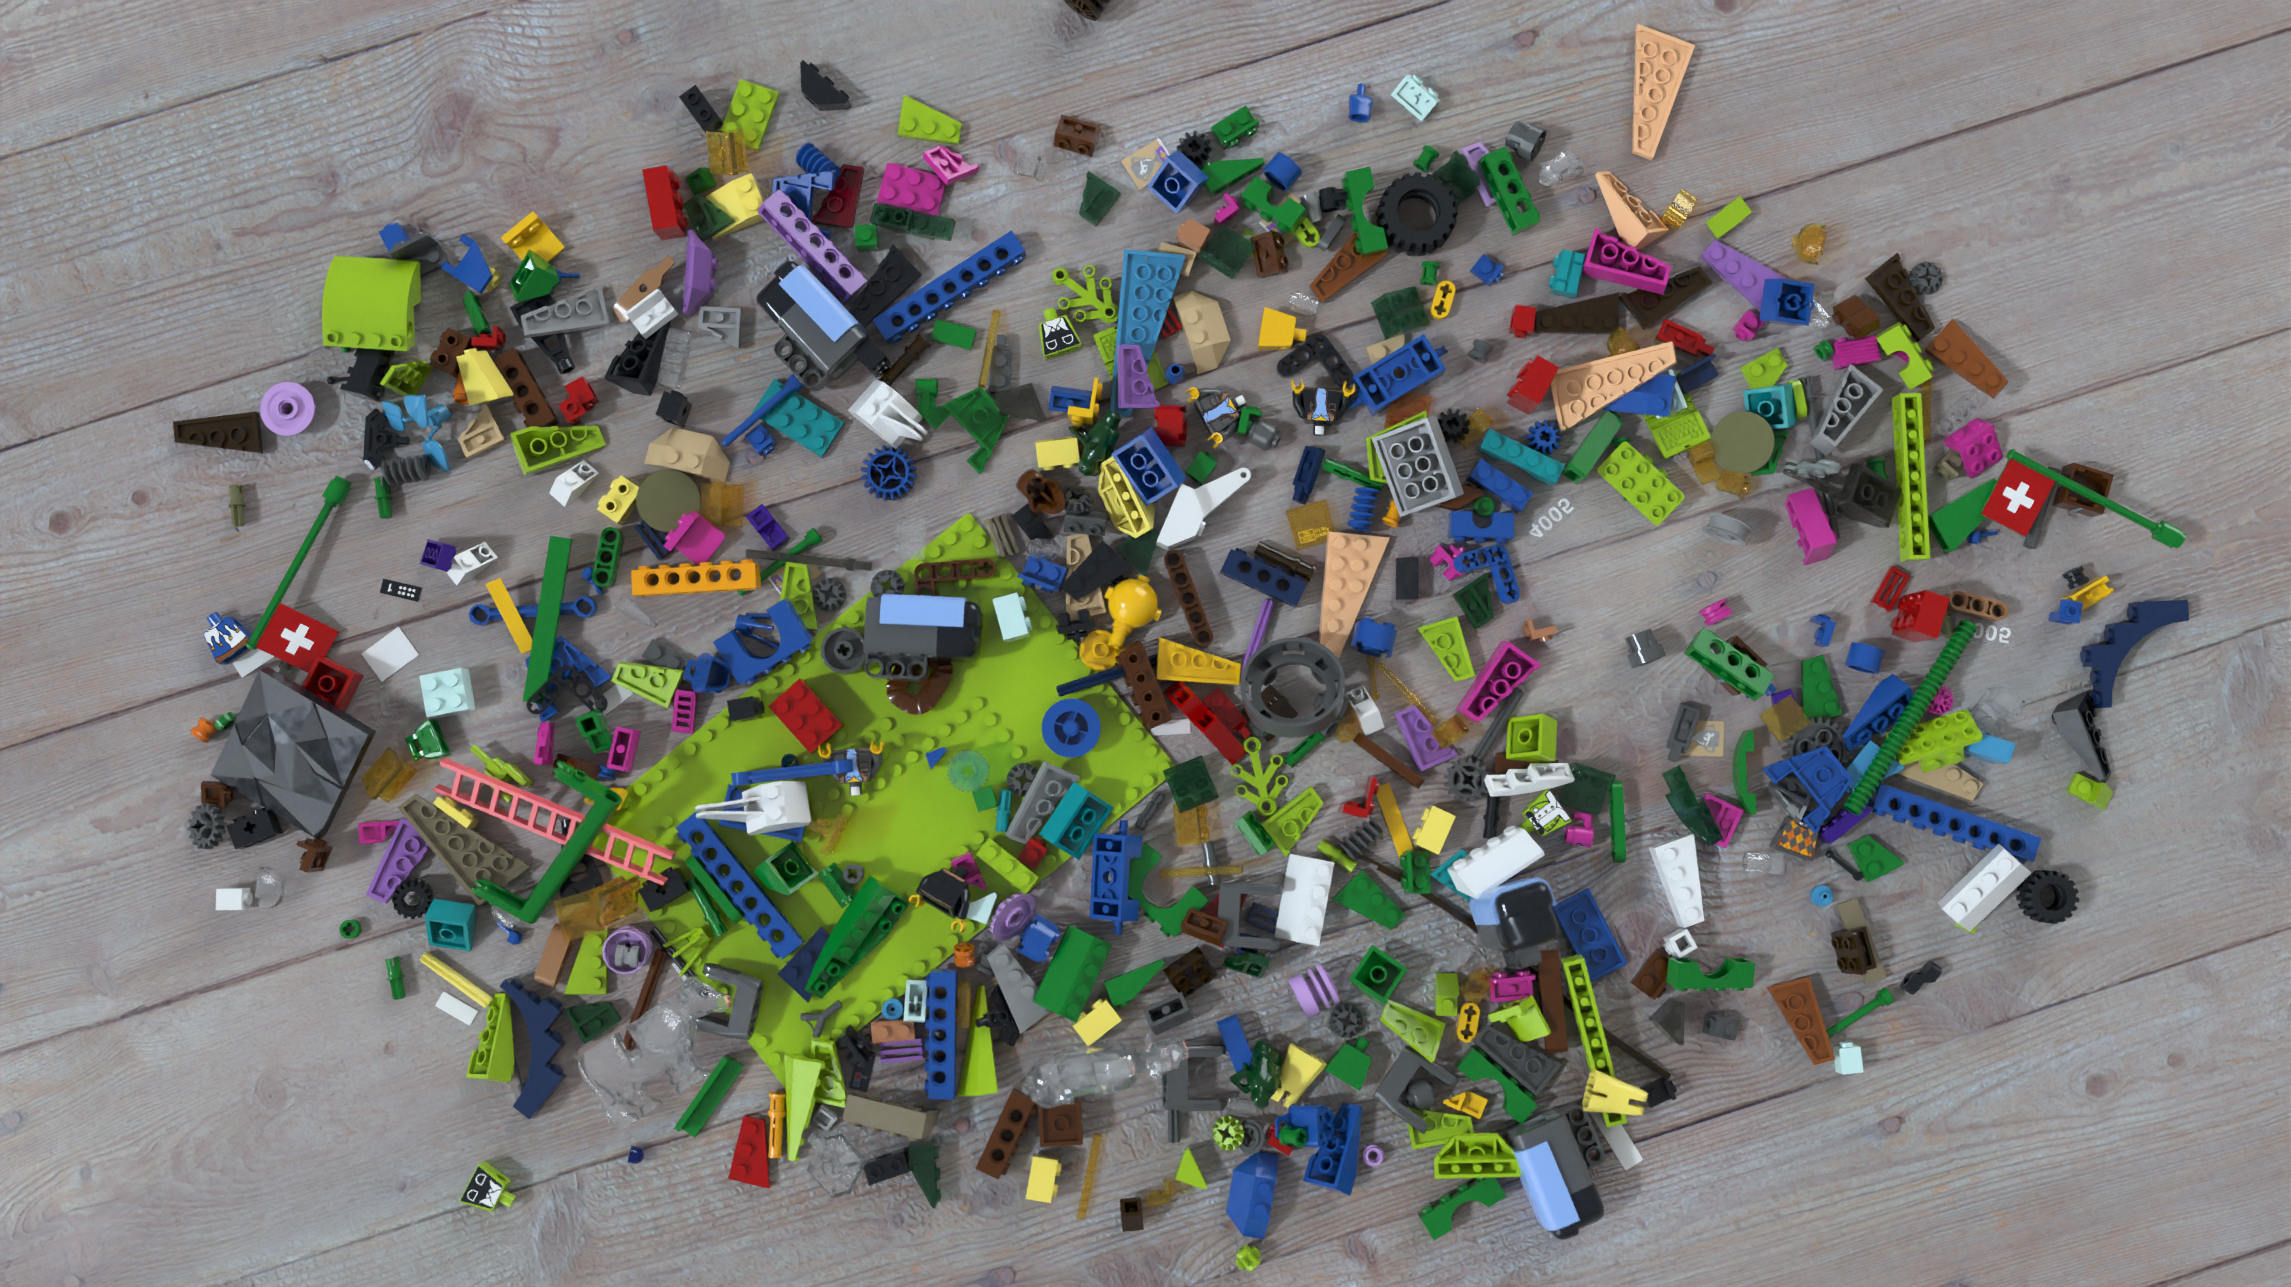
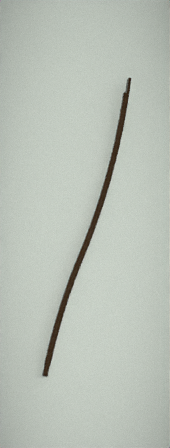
(1466, 921)

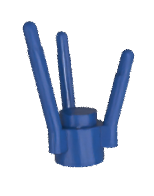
(747, 623)

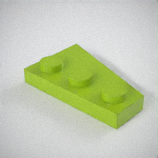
(927, 124)
(798, 589)
(1450, 647)
(649, 681)
(1291, 819)
(590, 970)
(832, 1085)

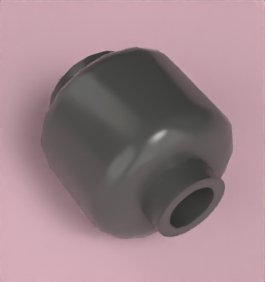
(1264, 435)
(1421, 1094)

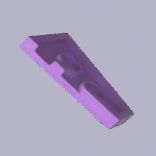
(1133, 380)
(1420, 741)

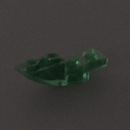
(912, 223)
(1694, 815)

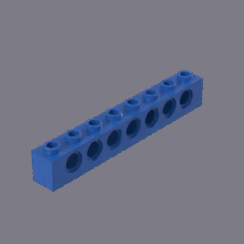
(1007, 243)
(2025, 847)
(792, 938)

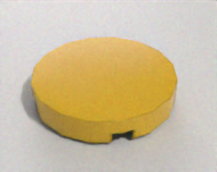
(1095, 651)

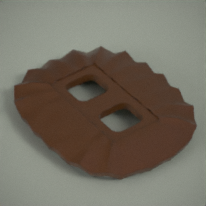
(931, 691)

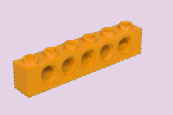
(643, 587)

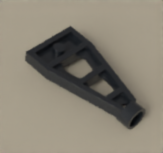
(556, 355)
(594, 880)

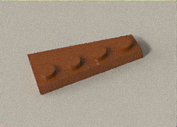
(1343, 269)
(1964, 357)
(1801, 1011)

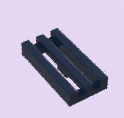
(665, 551)
(1252, 913)

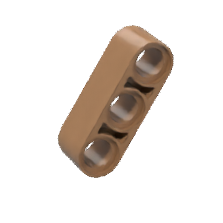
(1985, 606)
(553, 958)

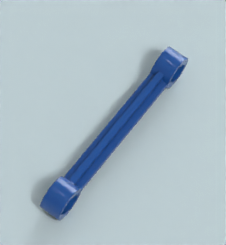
(531, 611)
(792, 772)

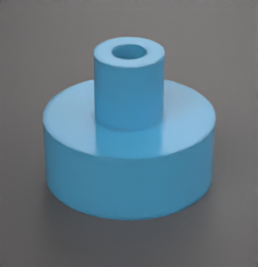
(1821, 895)
(891, 1014)

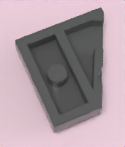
(1791, 796)

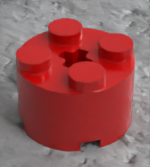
(1171, 425)

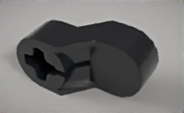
(1928, 973)

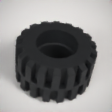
(2064, 896)

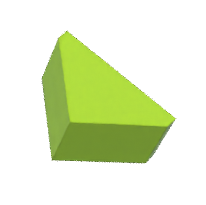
(1189, 1171)

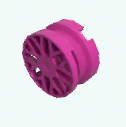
(1715, 612)
(1941, 702)

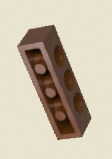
(512, 361)
(988, 1163)

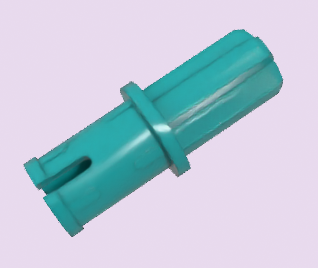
(1003, 810)

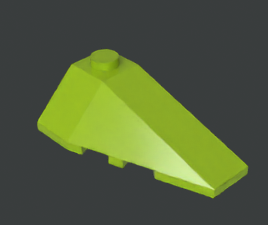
(549, 446)
(495, 1051)

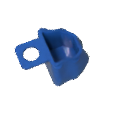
(710, 674)
(1314, 1119)

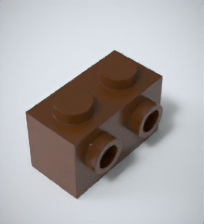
(451, 345)

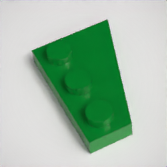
(1818, 690)

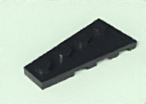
(884, 287)

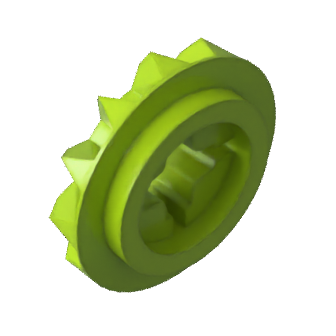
(1235, 1129)

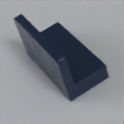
(1697, 374)

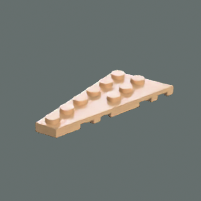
(1657, 78)
(1596, 384)
(1347, 577)

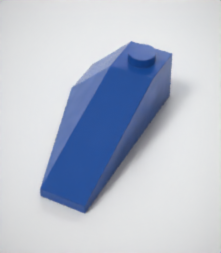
(1650, 398)
(1879, 711)
(1336, 1162)

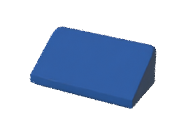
(1064, 397)

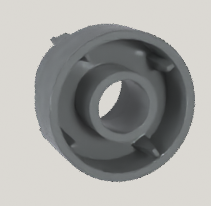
(1526, 140)
(1643, 648)

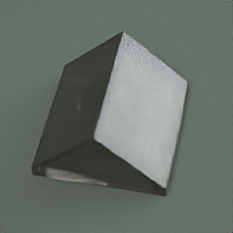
(1670, 1020)

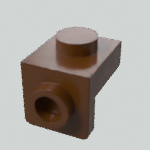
(216, 793)

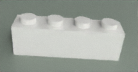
(1495, 862)
(1984, 888)
(1304, 899)

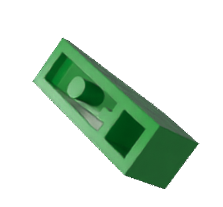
(1228, 172)
(1129, 984)

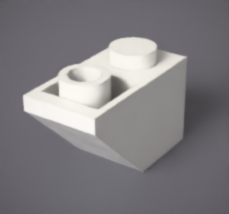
(573, 483)
(471, 563)
(1365, 710)

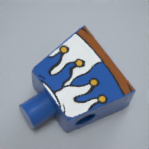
(226, 638)

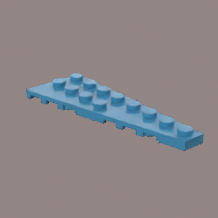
(1143, 304)

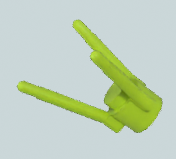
(698, 938)

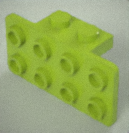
(1641, 482)
(1940, 741)

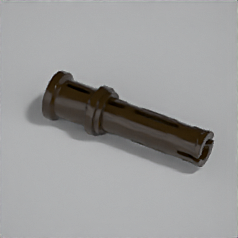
(911, 354)
(1295, 565)

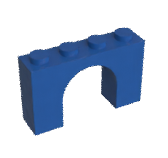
(747, 665)

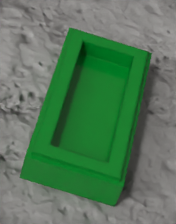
(953, 334)

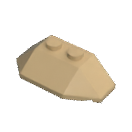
(1203, 329)
(689, 454)

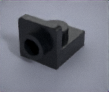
(1659, 1091)

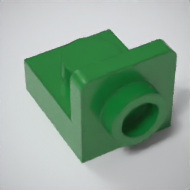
(1244, 421)

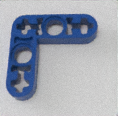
(1496, 564)

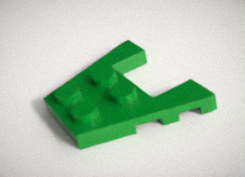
(978, 416)

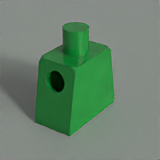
(1350, 1063)

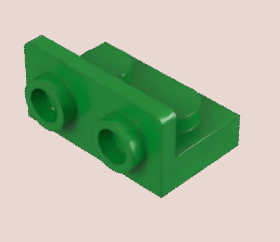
(1235, 127)
(1254, 833)
(1415, 872)

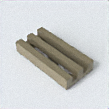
(1005, 536)

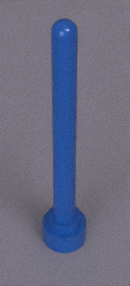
(791, 386)

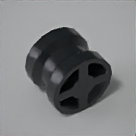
(2075, 577)

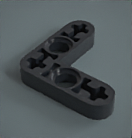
(1321, 355)
(562, 685)

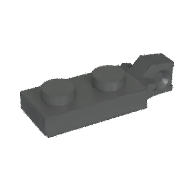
(1000, 366)
(1682, 731)

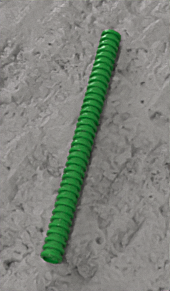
(1910, 717)

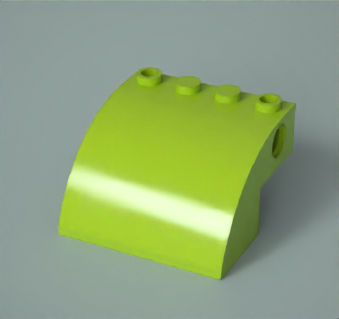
(370, 303)

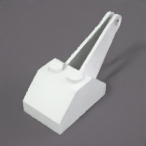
(887, 414)
(1193, 506)
(766, 807)

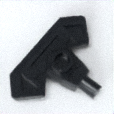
(378, 439)
(1000, 1017)

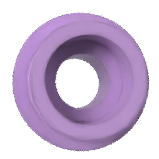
(1376, 1161)

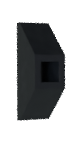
(820, 90)

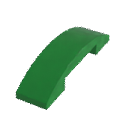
(1744, 745)

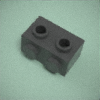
(1168, 1013)

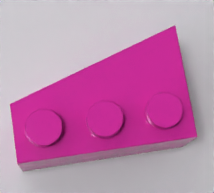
(1812, 525)

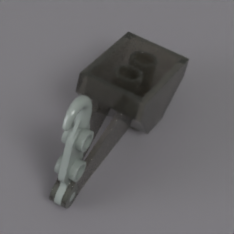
(1864, 495)

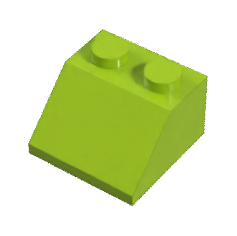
(1531, 738)

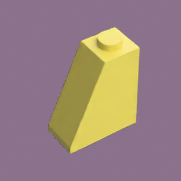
(481, 377)

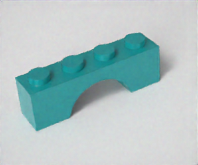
(1507, 450)

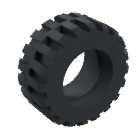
(1429, 191)

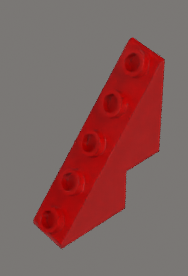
(1205, 721)

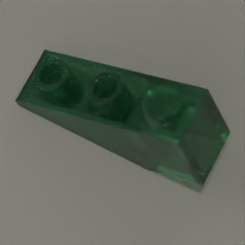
(922, 1163)

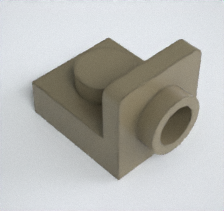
(1949, 465)

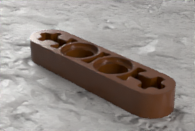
(1388, 760)

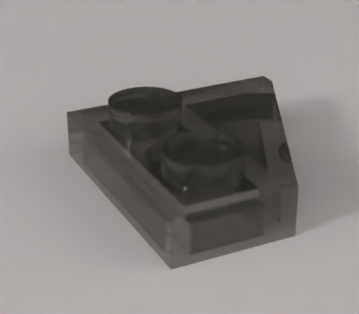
(1019, 402)

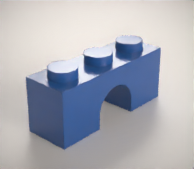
(1491, 479)
(1462, 527)

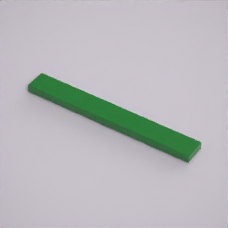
(548, 616)

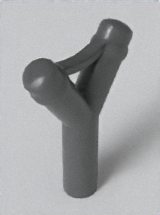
(820, 1018)

